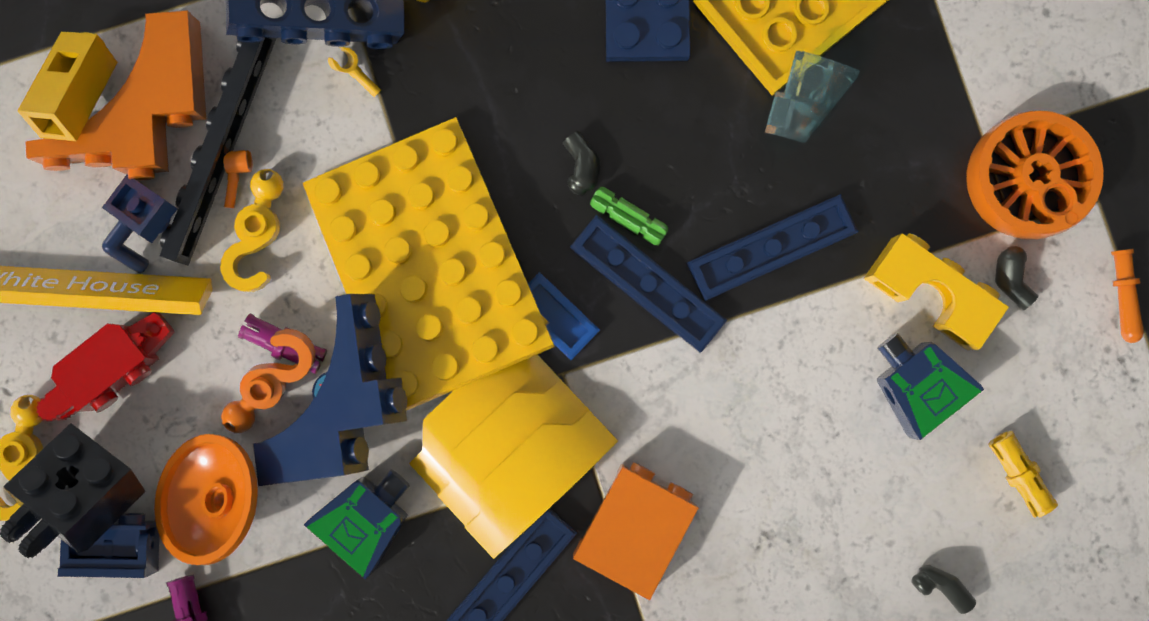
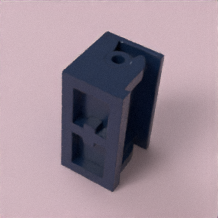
(123, 551)

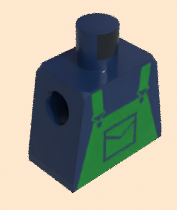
(923, 385)
(362, 521)

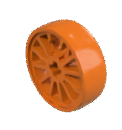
(1075, 197)

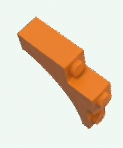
(132, 125)

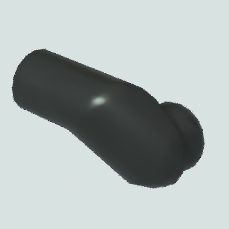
(586, 165)
(1010, 276)
(948, 584)

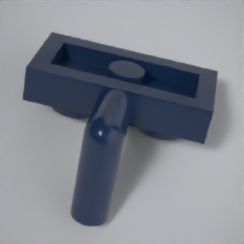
(137, 211)

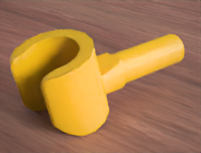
(354, 71)

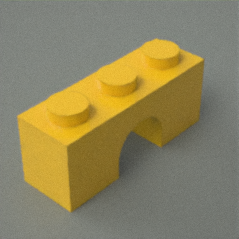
(968, 309)

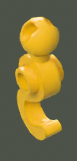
(256, 228)
(19, 446)

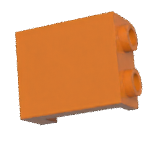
(636, 530)

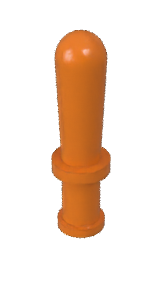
(1129, 308)

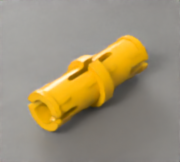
(1023, 474)

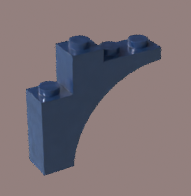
(354, 395)

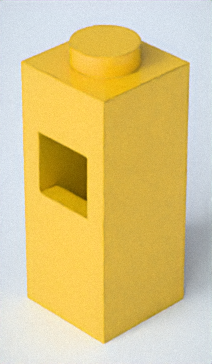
(68, 86)

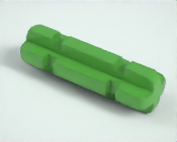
(629, 215)

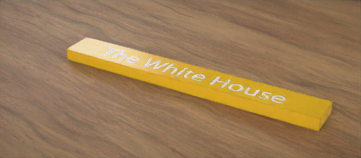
(104, 290)

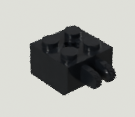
(73, 493)

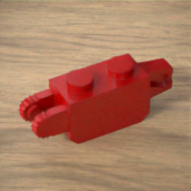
(103, 366)

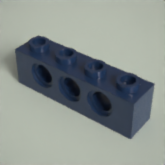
(382, 30)

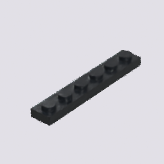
(223, 128)

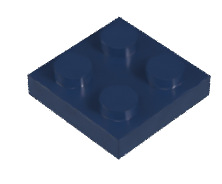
(647, 30)

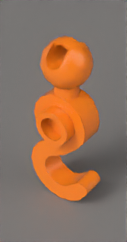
(266, 383)

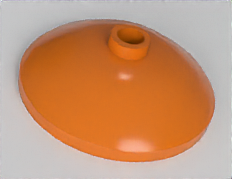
(206, 499)

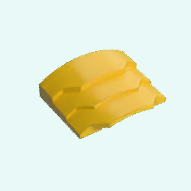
(508, 450)

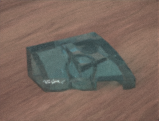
(809, 96)

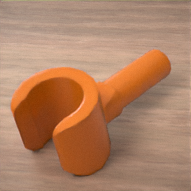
(235, 163)

